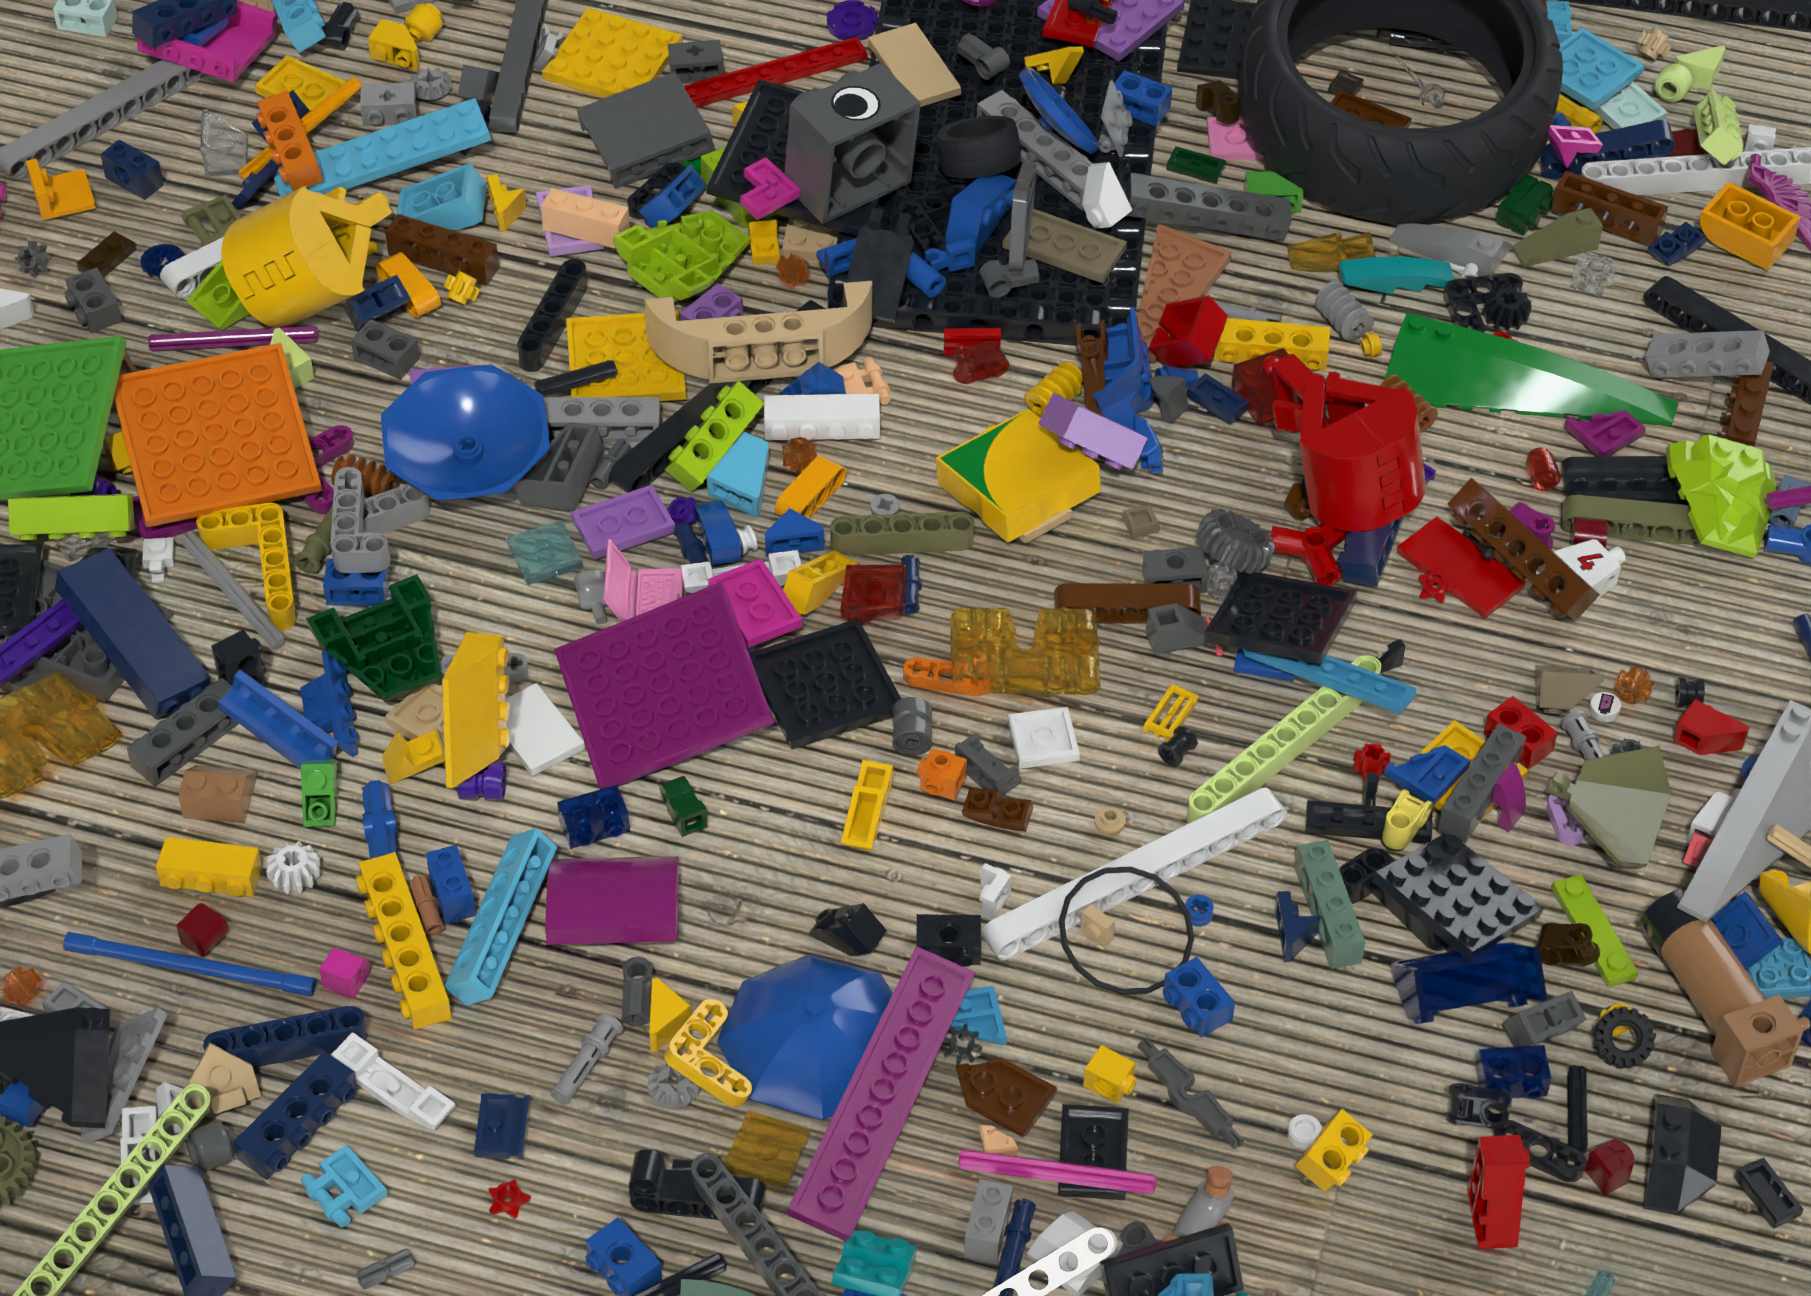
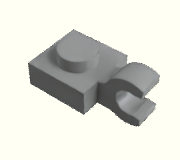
(546, 50)

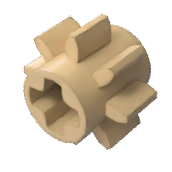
(1653, 44)

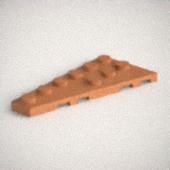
(1177, 271)

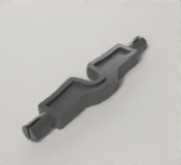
(1199, 1105)

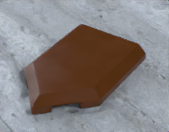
(1005, 1093)

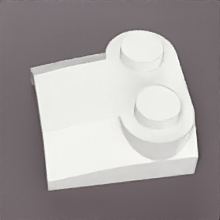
(1060, 1233)

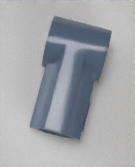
(1787, 516)

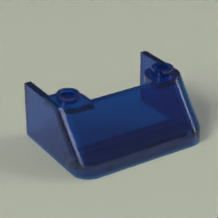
(1449, 981)

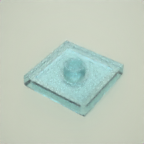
(544, 552)

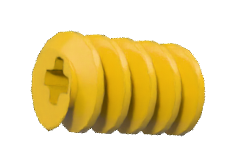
(1063, 380)

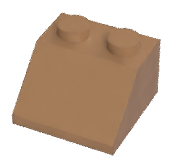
(216, 793)

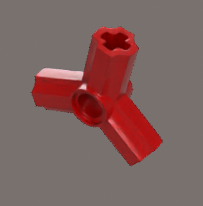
(1313, 548)

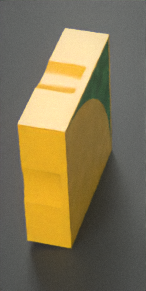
(1017, 475)

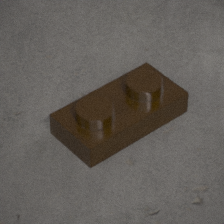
(107, 254)

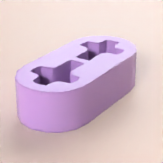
(1560, 819)

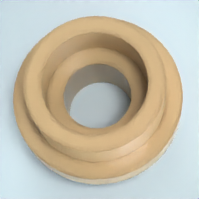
(1110, 827)

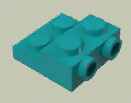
(875, 1264)

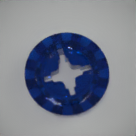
(155, 255)

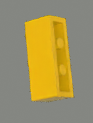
(209, 867)

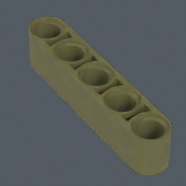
(1633, 518)
(902, 533)

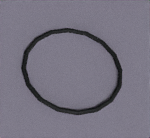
(1086, 974)

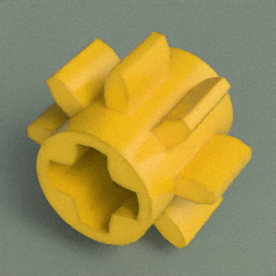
(462, 287)

